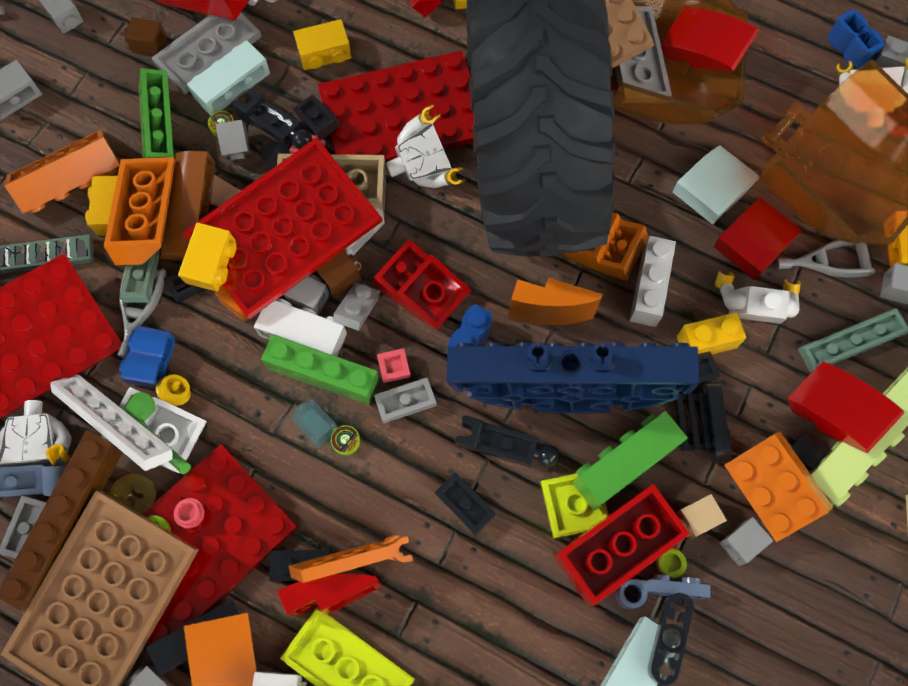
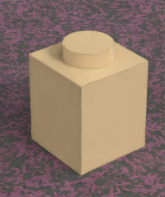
(701, 516)

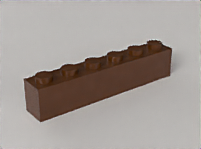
(83, 475)

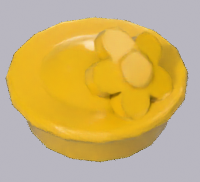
(173, 390)

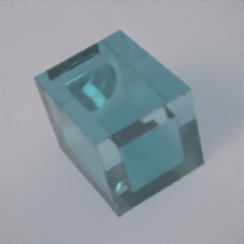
(313, 422)

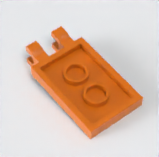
(350, 559)

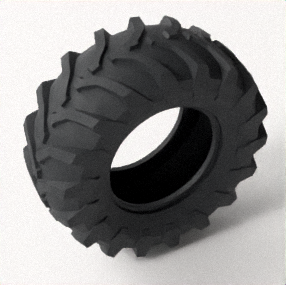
(542, 123)

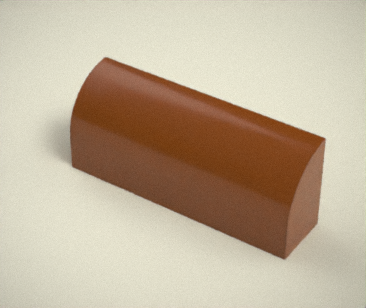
(188, 200)

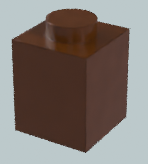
(145, 36)
(339, 273)

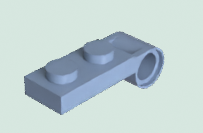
(30, 478)
(661, 586)

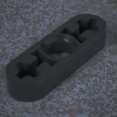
(717, 423)
(683, 632)

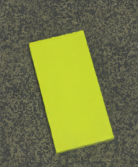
(335, 656)

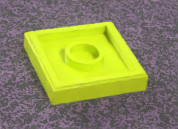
(567, 509)

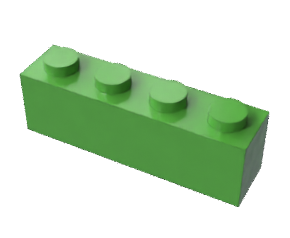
(155, 114)
(320, 369)
(629, 460)

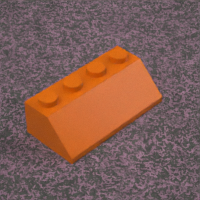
(61, 172)
(139, 209)

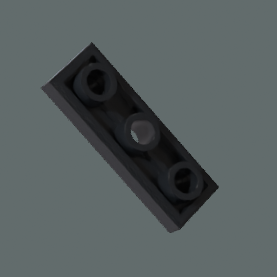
(172, 649)

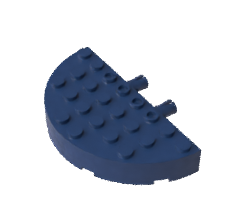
(573, 377)

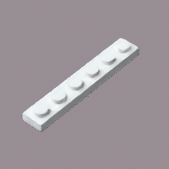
(112, 422)

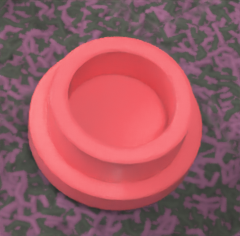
(189, 513)

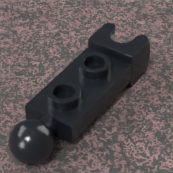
(272, 120)
(505, 444)

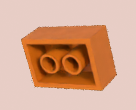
(779, 486)

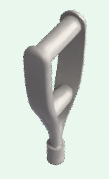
(822, 262)
(139, 314)

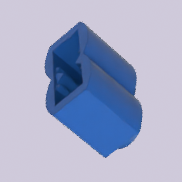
(855, 39)
(474, 327)
(147, 357)

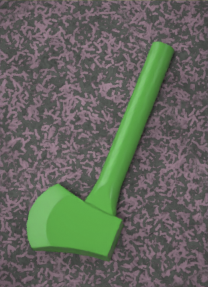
(141, 408)

